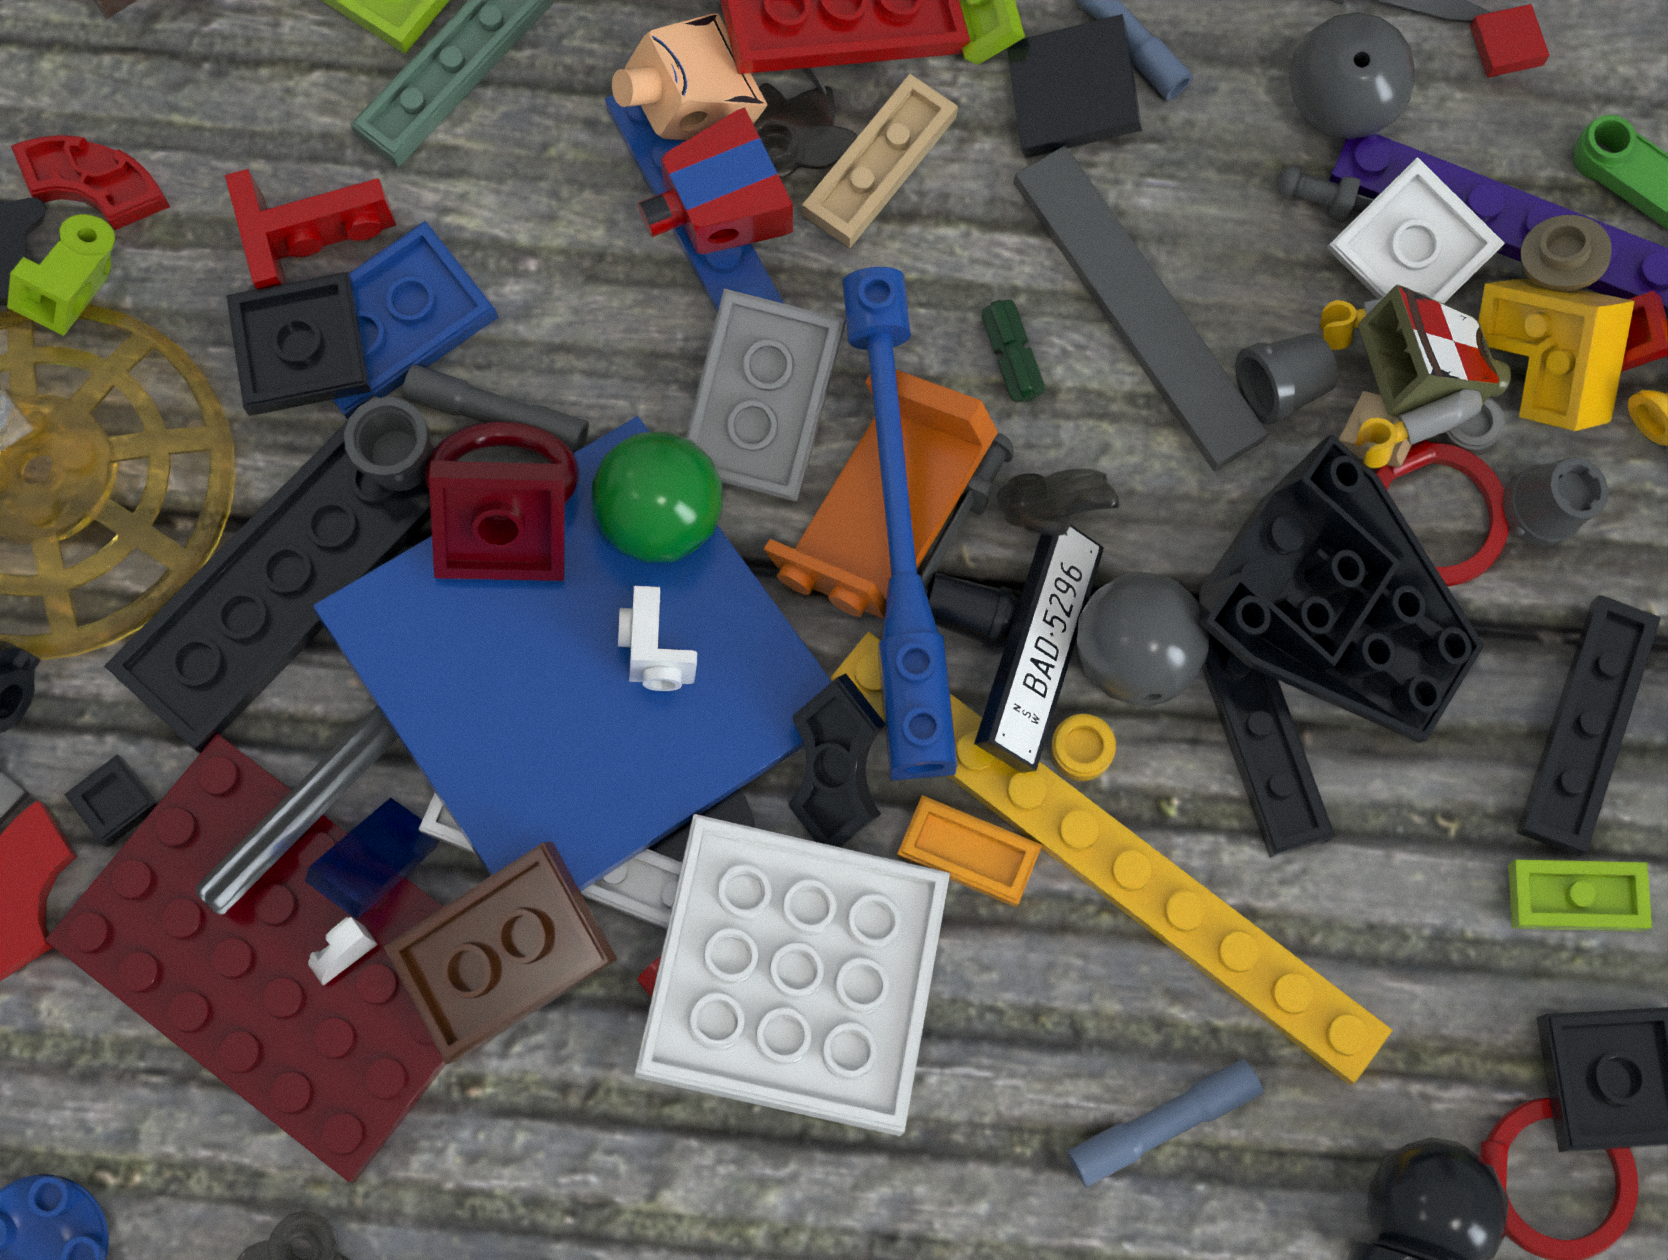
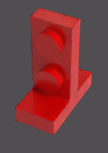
(303, 225)

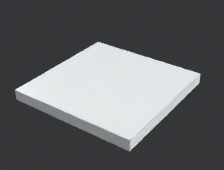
(794, 976)

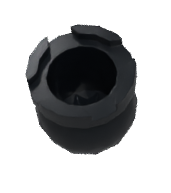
(1434, 1205)

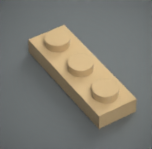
(879, 160)

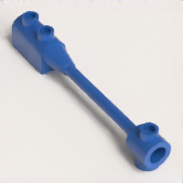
(911, 648)

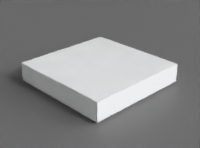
(1415, 238)

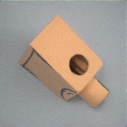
(686, 79)

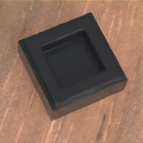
(111, 801)

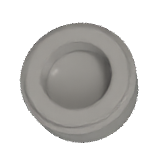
(1480, 432)

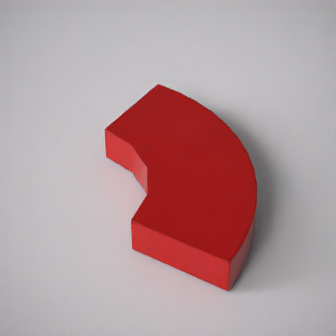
(90, 174)
(30, 861)

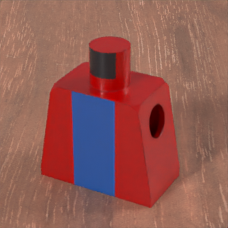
(720, 189)

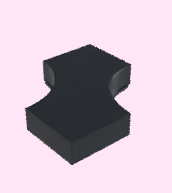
(837, 740)

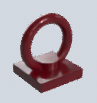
(500, 515)

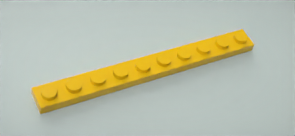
(1155, 893)

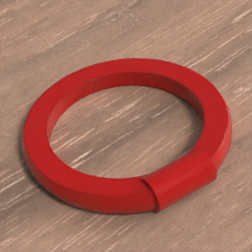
(1482, 475)
(1495, 1153)

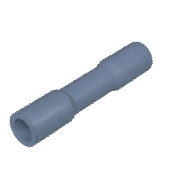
(1146, 51)
(1201, 1103)

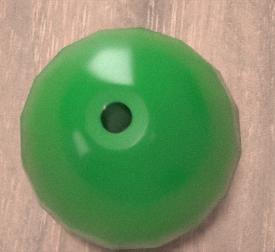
(657, 497)

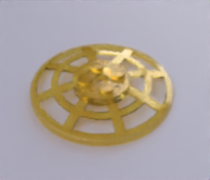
(78, 486)

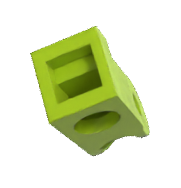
(67, 277)

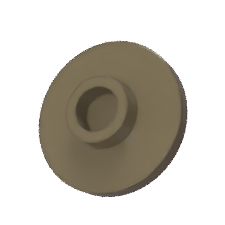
(1566, 253)

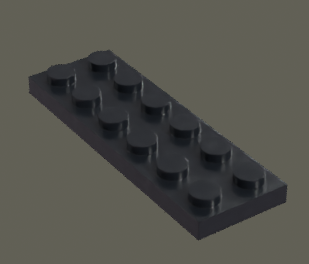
(256, 596)

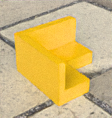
(1572, 348)

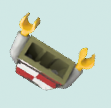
(1425, 362)

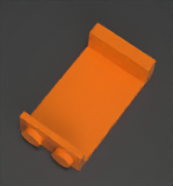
(847, 540)

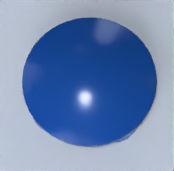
(51, 1221)

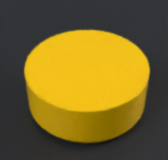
(1082, 747)

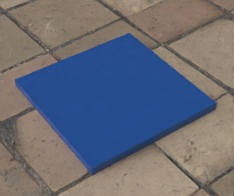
(529, 704)

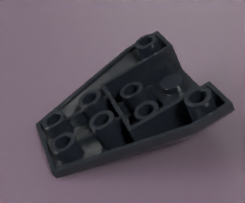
(1341, 598)

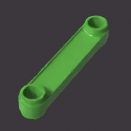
(1634, 168)

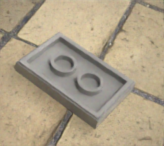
(764, 392)

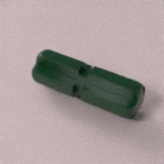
(1017, 363)

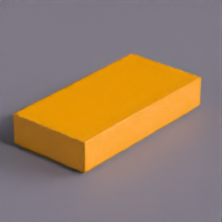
(970, 850)

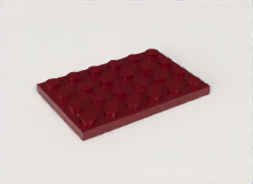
(236, 987)

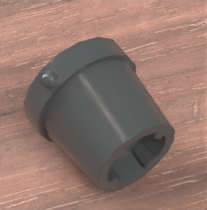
(1285, 375)
(389, 442)
(1554, 500)

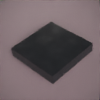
(1074, 86)
(298, 343)
(1607, 1077)

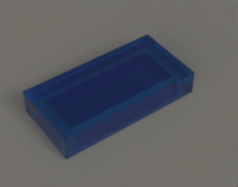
(371, 858)

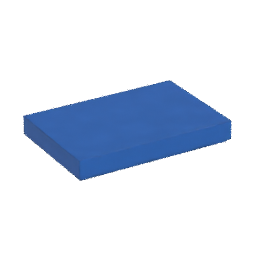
(412, 310)

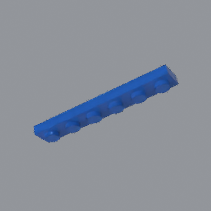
(731, 268)

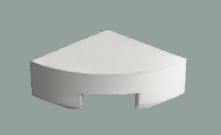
(347, 943)

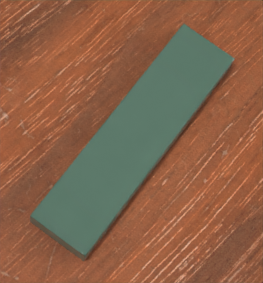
(444, 74)

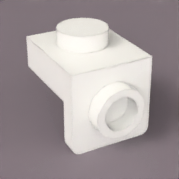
(639, 630)

